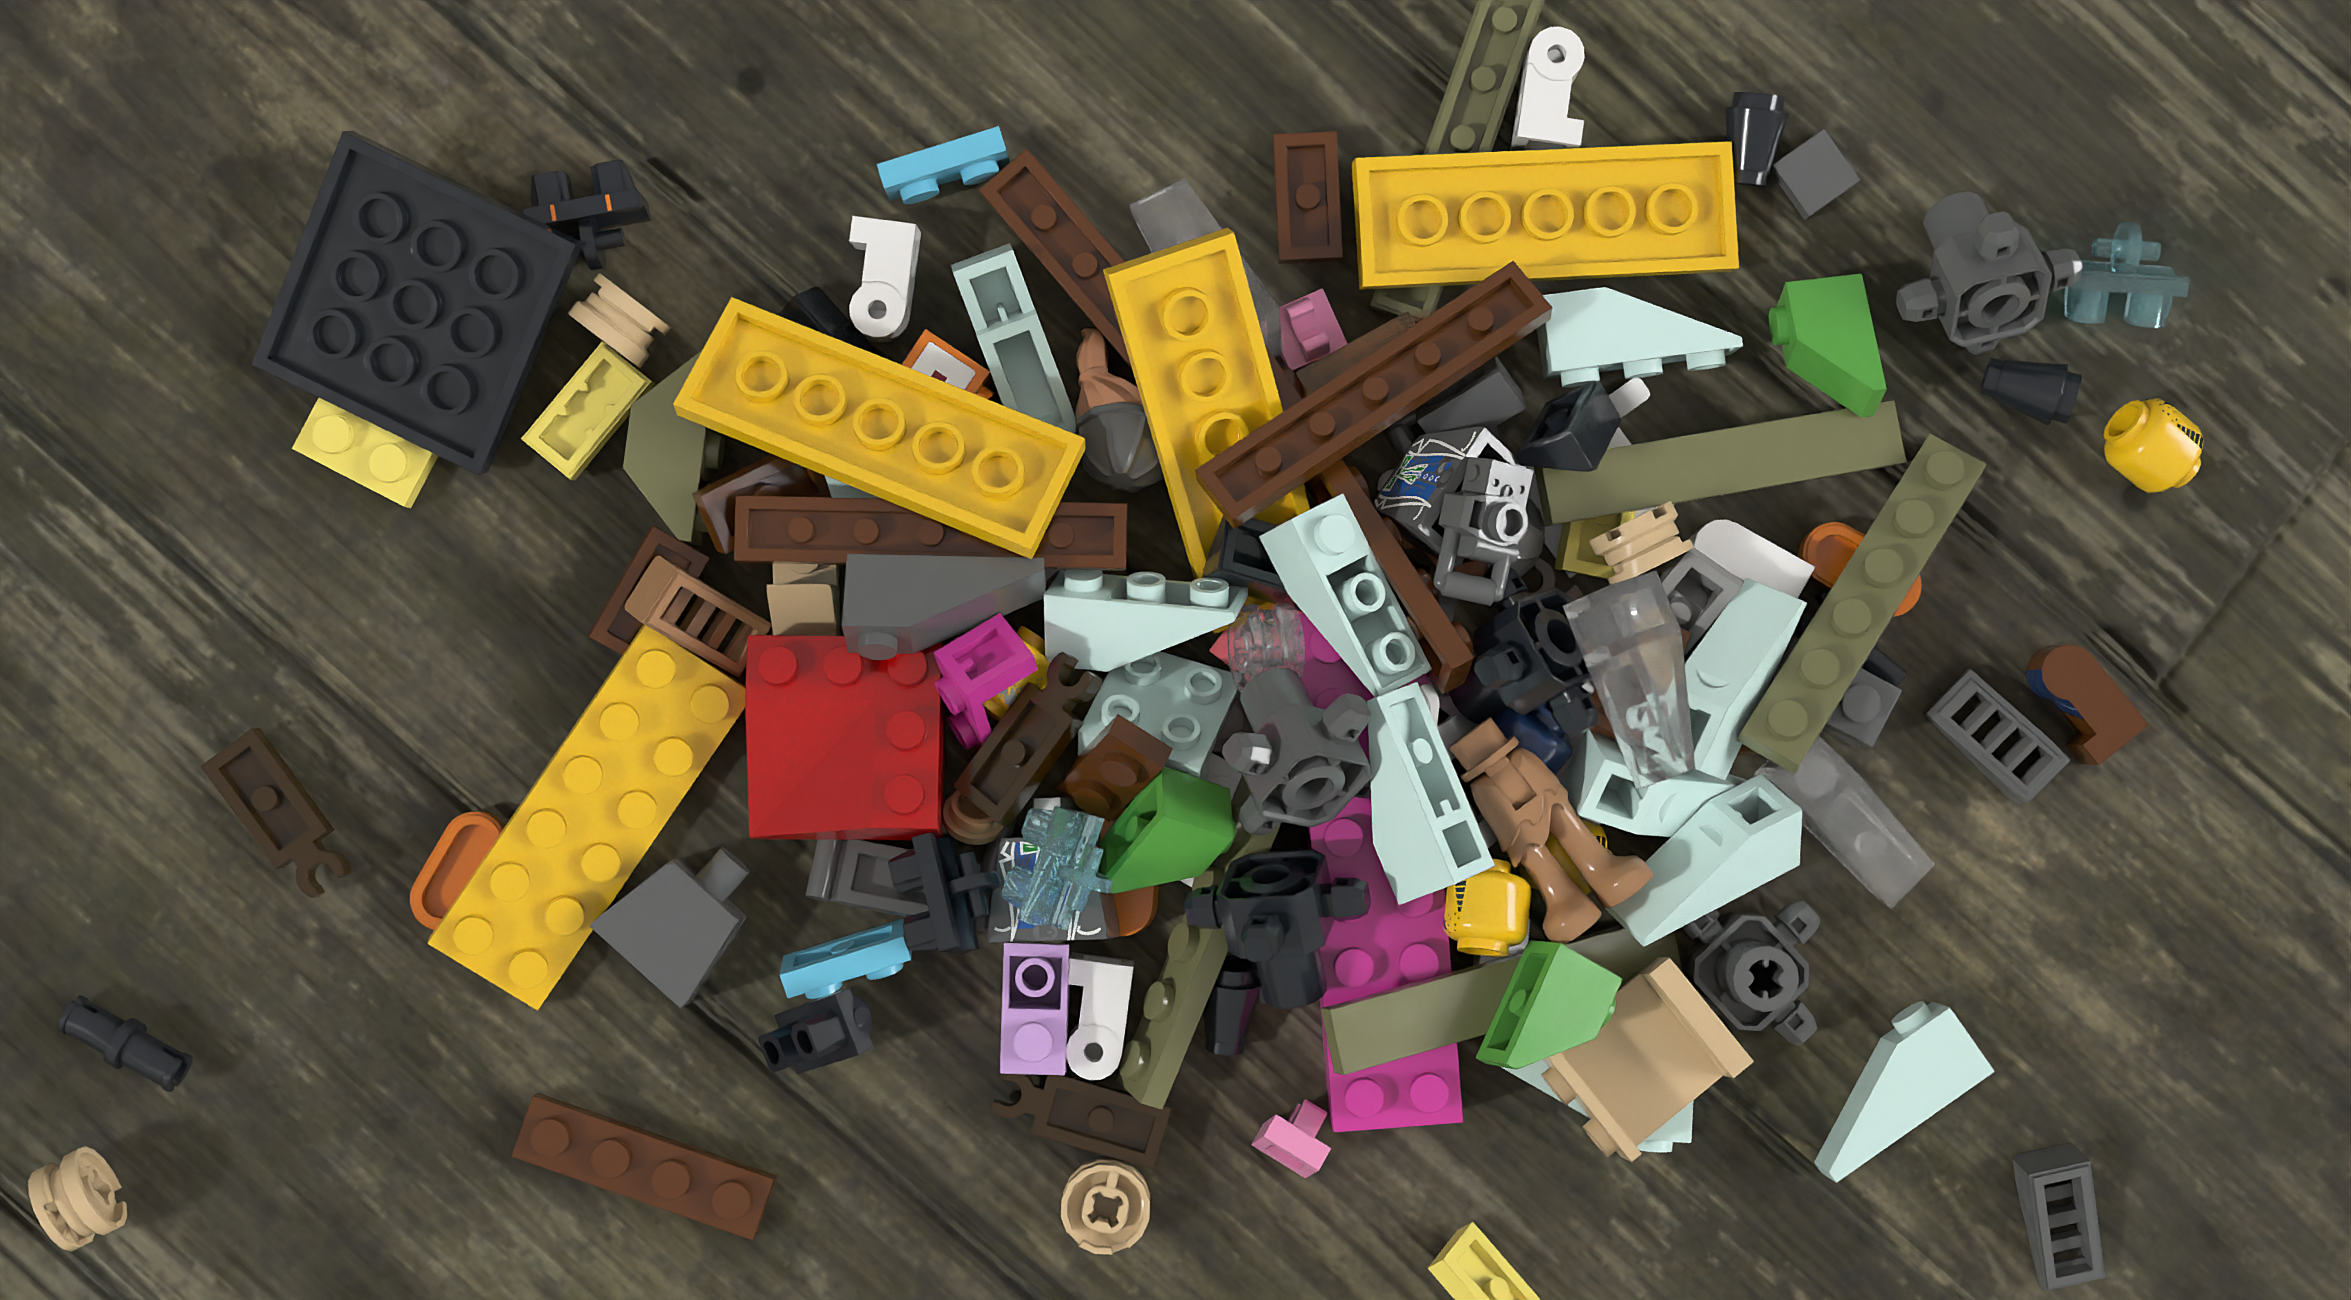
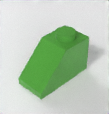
(1831, 339)
(1168, 832)
(1549, 1006)

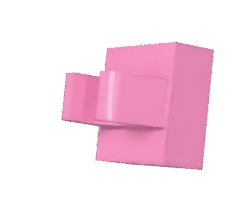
(1309, 330)
(1294, 1140)

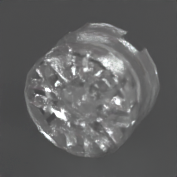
(1265, 641)

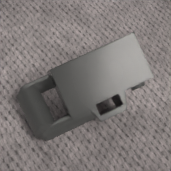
(1476, 400)
(1483, 526)

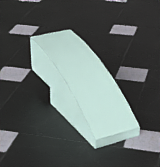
(1013, 337)

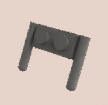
(859, 877)

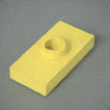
(587, 411)

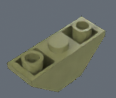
(672, 456)

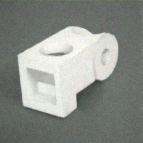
(1545, 93)
(884, 300)
(1752, 556)
(1099, 1036)

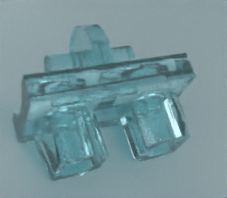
(2148, 286)
(1063, 869)

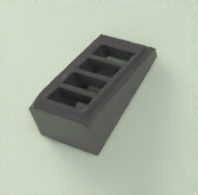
(2031, 739)
(2051, 1176)

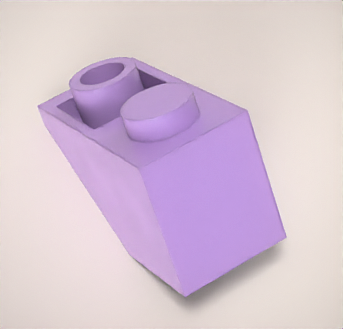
(1035, 1008)

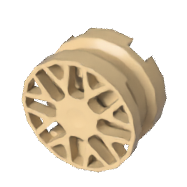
(618, 320)
(1641, 543)
(76, 1198)
(1105, 1205)

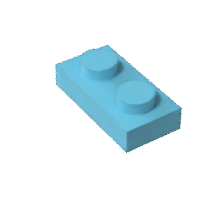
(967, 158)
(825, 966)

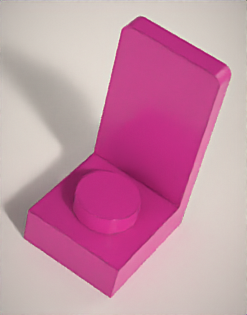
(977, 670)

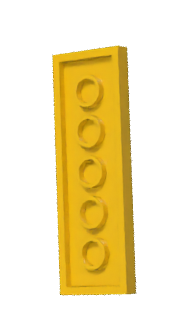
(1547, 212)
(1198, 373)
(881, 427)
(590, 817)

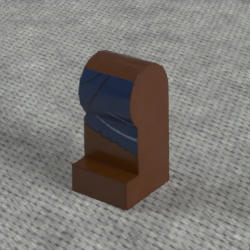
(2086, 699)

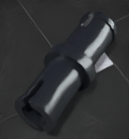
(124, 1043)

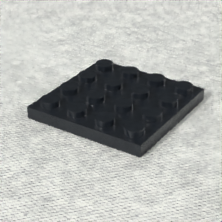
(416, 302)

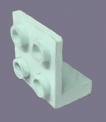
(1170, 700)

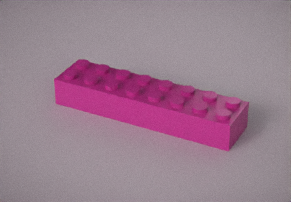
(1380, 949)

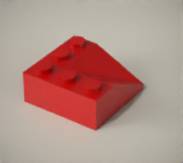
(842, 741)

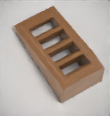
(663, 597)

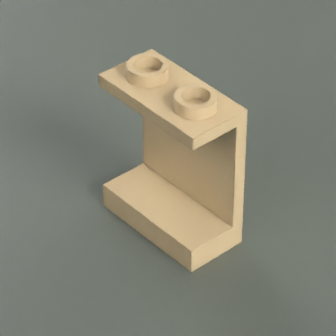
(1646, 1060)

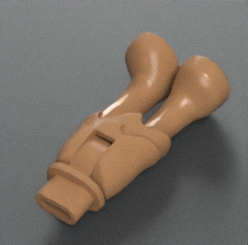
(1520, 805)

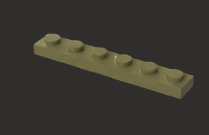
(1861, 604)
(1184, 984)

